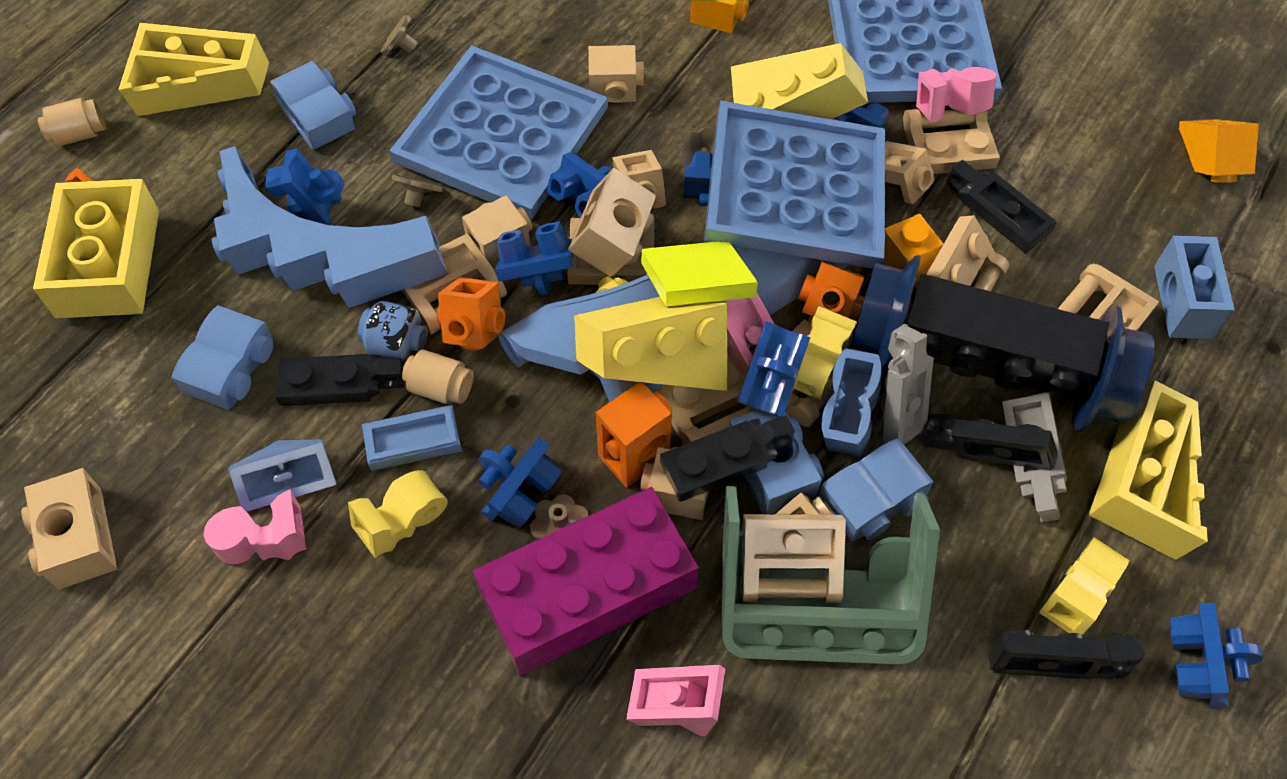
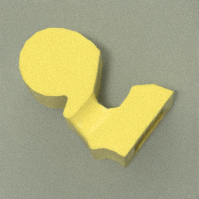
(829, 338)
(407, 504)
(1085, 588)

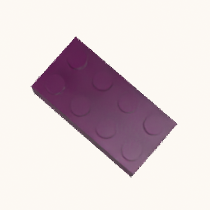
(586, 580)

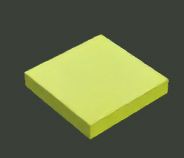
(698, 273)

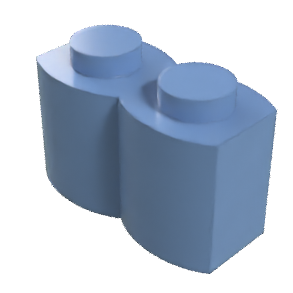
(313, 104)
(223, 357)
(856, 394)
(876, 489)

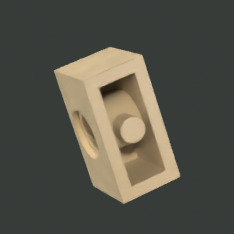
(613, 223)
(86, 547)

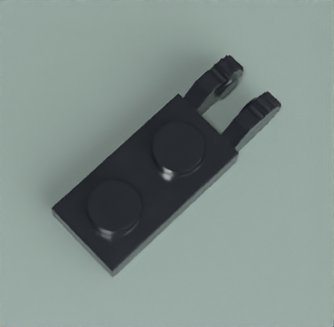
(1065, 655)

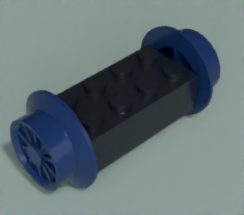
(1011, 341)

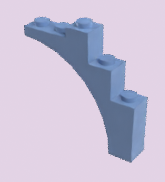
(352, 260)

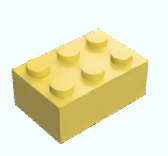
(97, 249)

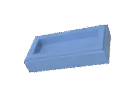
(411, 438)

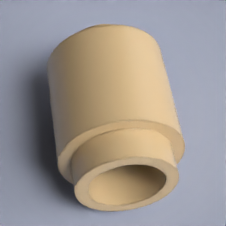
(71, 121)
(437, 377)

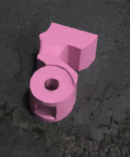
(964, 91)
(237, 537)

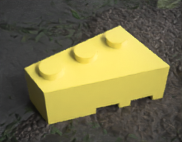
(190, 68)
(807, 82)
(656, 343)
(1152, 475)

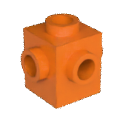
(835, 279)
(470, 313)

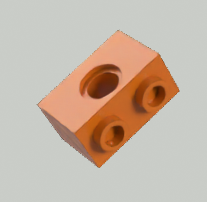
(632, 431)

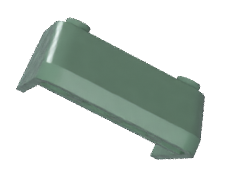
(880, 612)

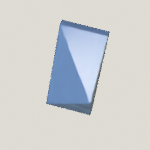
(281, 467)

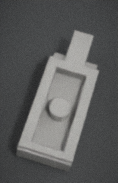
(907, 385)
(1036, 482)

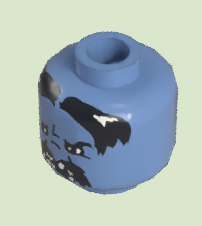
(392, 331)

